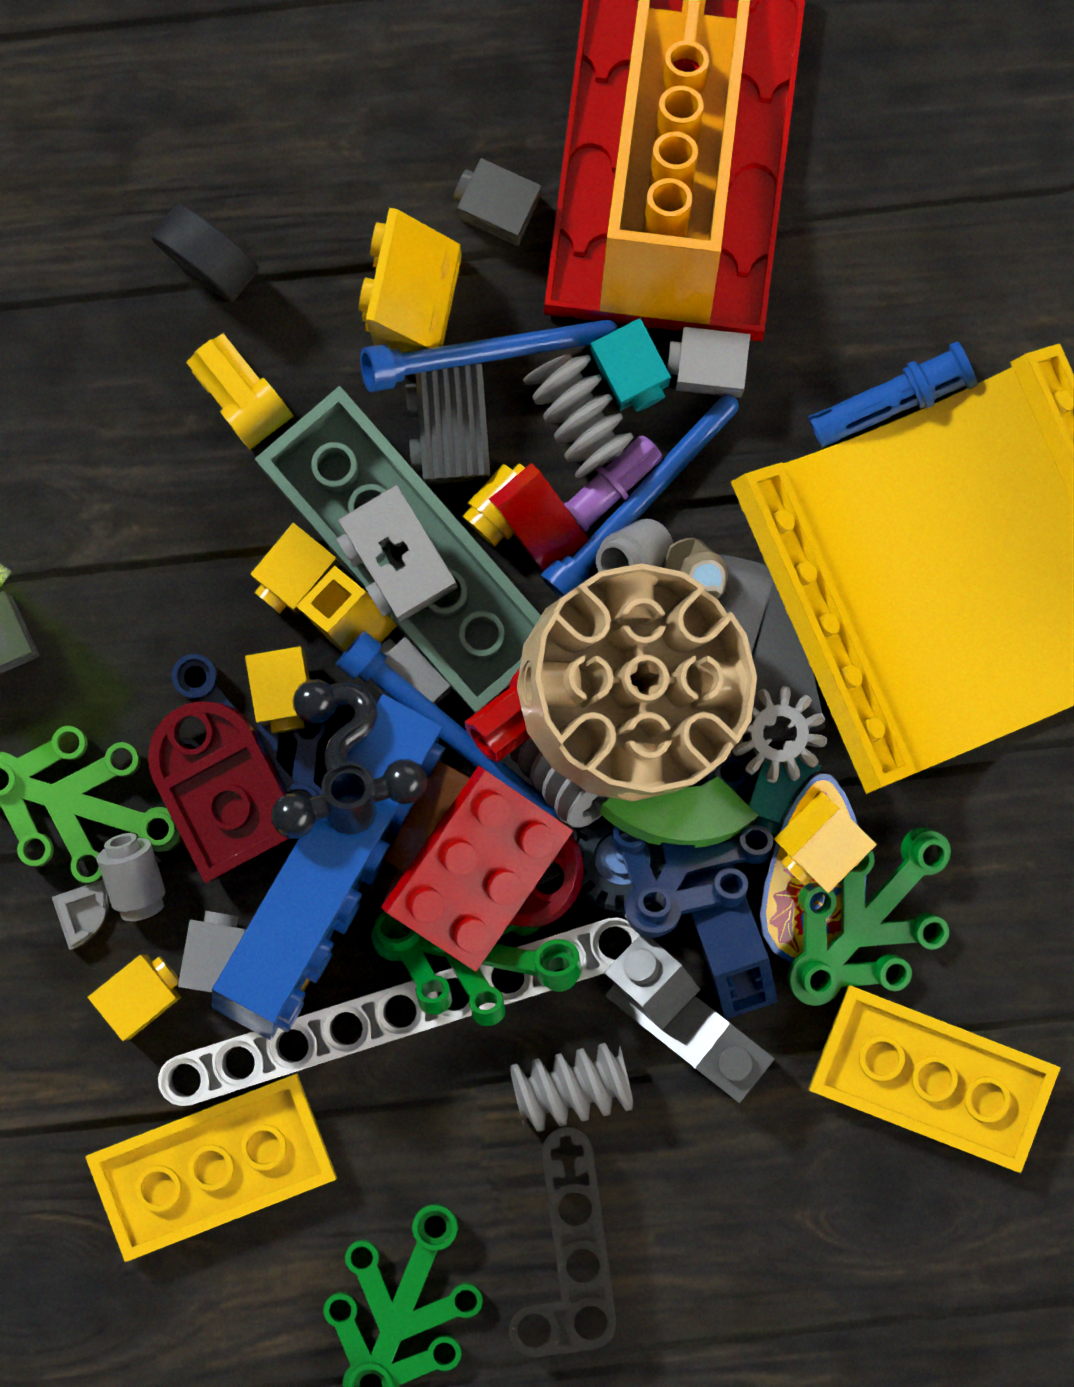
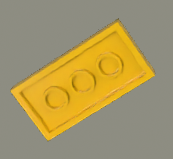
(934, 1078)
(211, 1167)

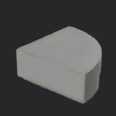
(82, 912)

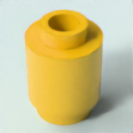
(483, 515)

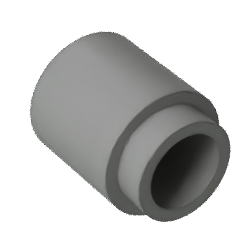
(637, 543)
(132, 877)

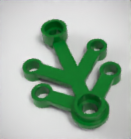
(864, 924)
(411, 950)
(398, 1318)

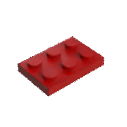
(476, 868)

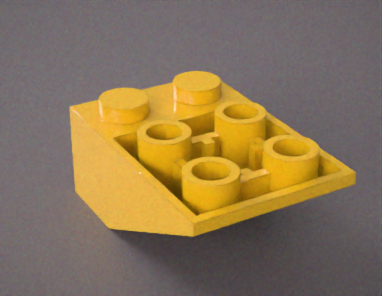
(412, 284)

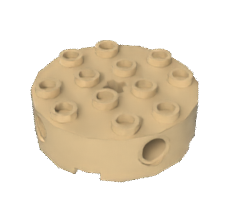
(669, 639)

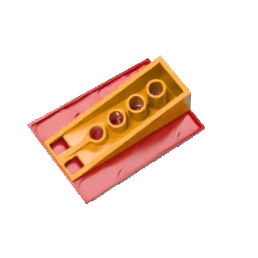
(675, 163)

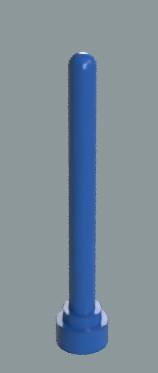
(386, 366)
(572, 571)
(367, 662)

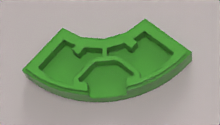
(686, 817)

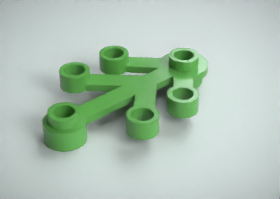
(67, 799)

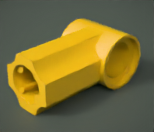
(245, 400)

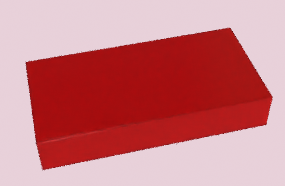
(538, 517)

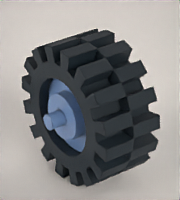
(605, 872)

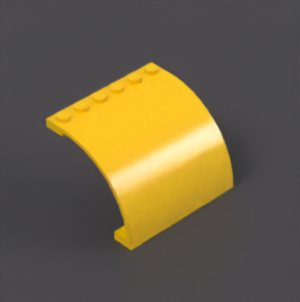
(933, 568)

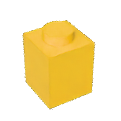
(292, 569)
(344, 610)
(273, 682)
(823, 843)
(136, 995)

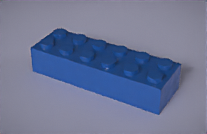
(320, 887)

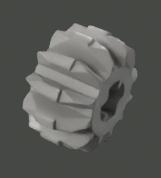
(790, 749)

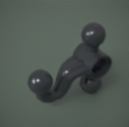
(401, 782)

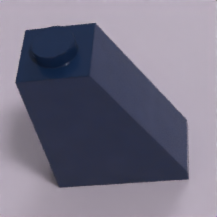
(732, 951)

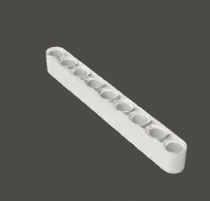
(377, 1030)

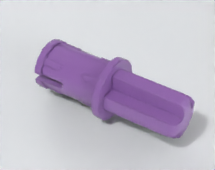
(613, 482)

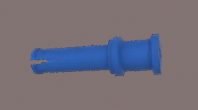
(916, 386)

